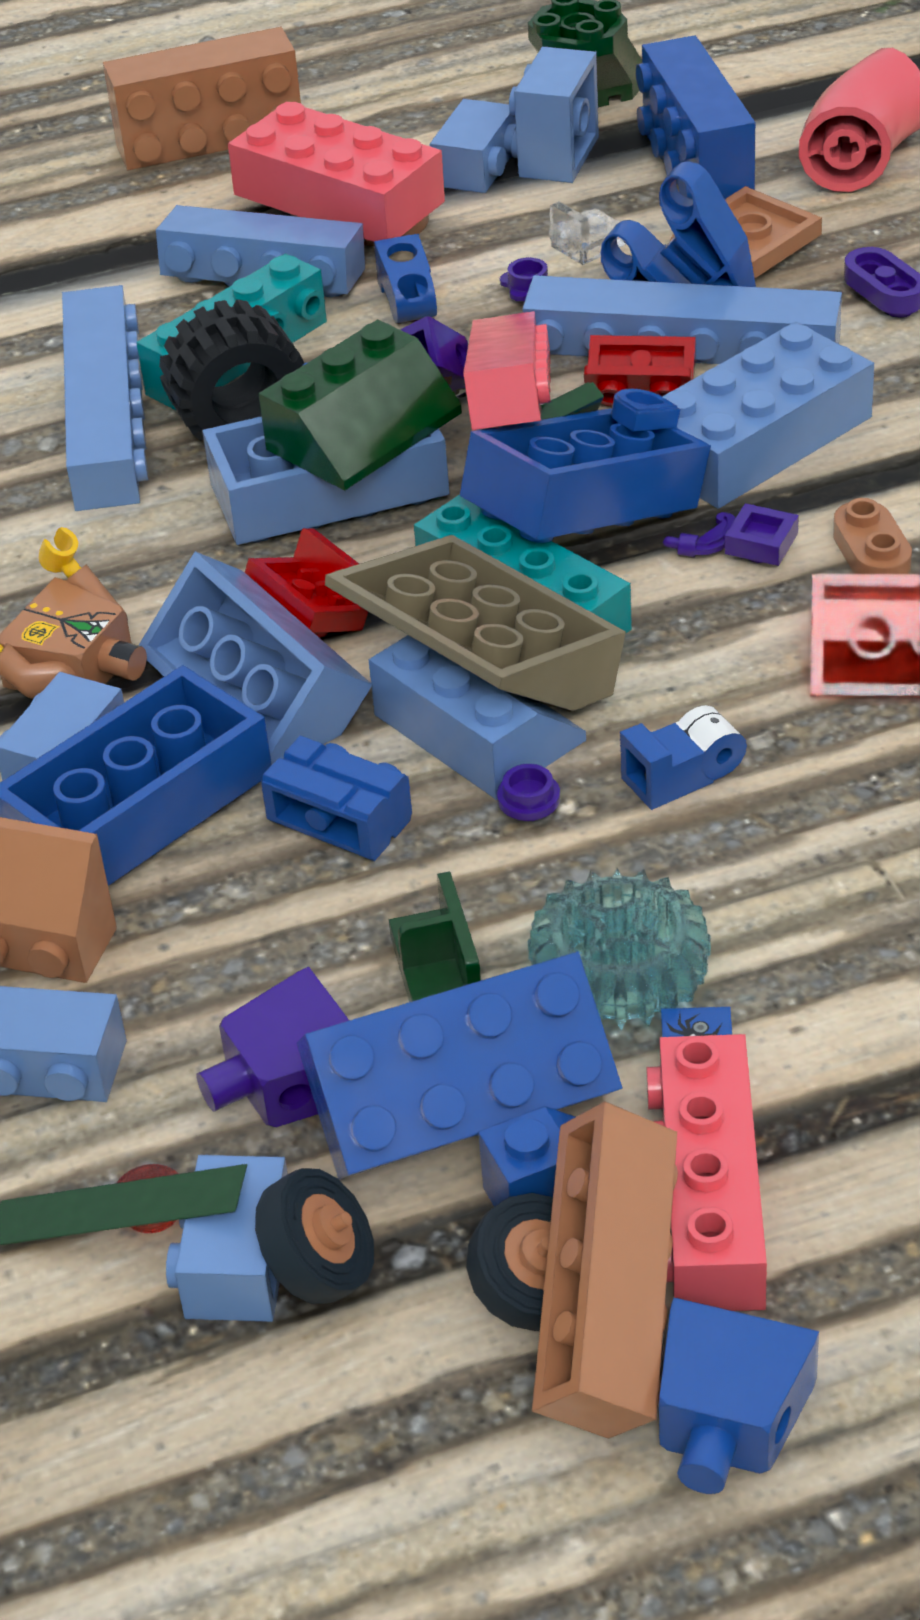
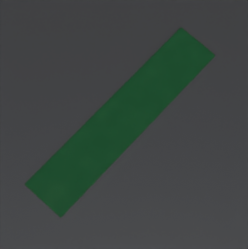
(121, 1205)

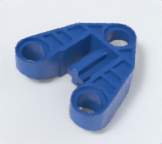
(706, 244)

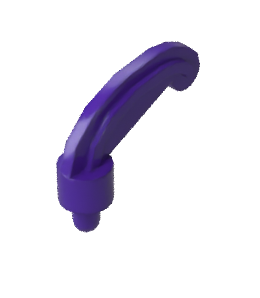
(709, 543)

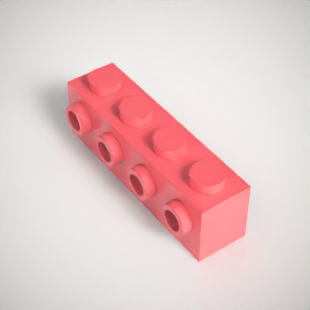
(717, 1197)

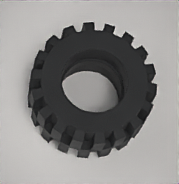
(210, 348)

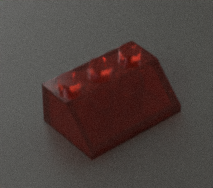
(865, 635)

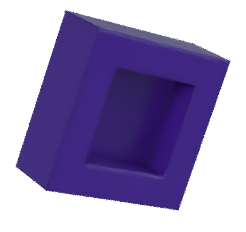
(761, 534)

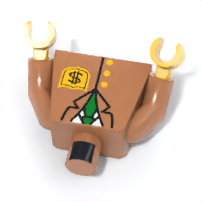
(68, 628)

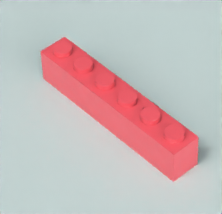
(507, 370)

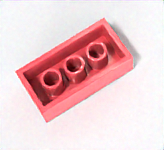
(337, 171)

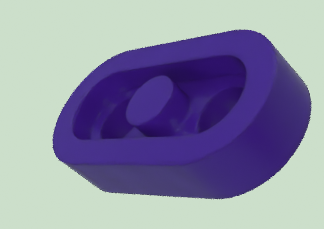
(883, 280)

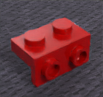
(640, 363)
(301, 587)

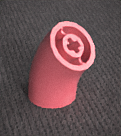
(861, 121)

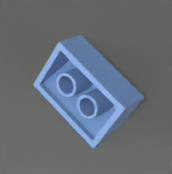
(463, 717)

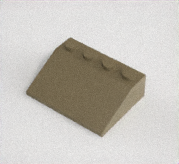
(490, 621)

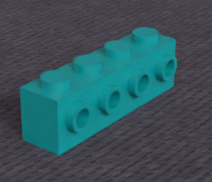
(283, 287)
(543, 562)

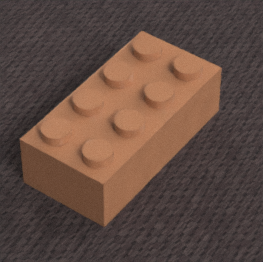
(197, 95)

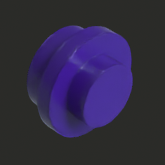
(528, 793)

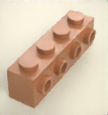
(606, 1272)

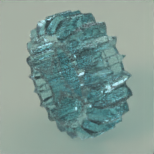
(635, 938)

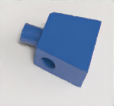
(731, 1390)

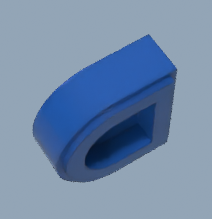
(644, 410)

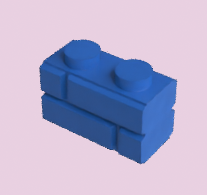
(337, 797)

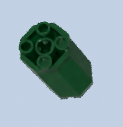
(595, 28)

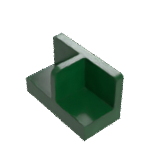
(435, 946)

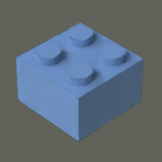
(555, 114)

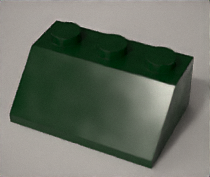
(357, 405)

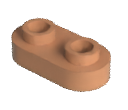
(871, 538)

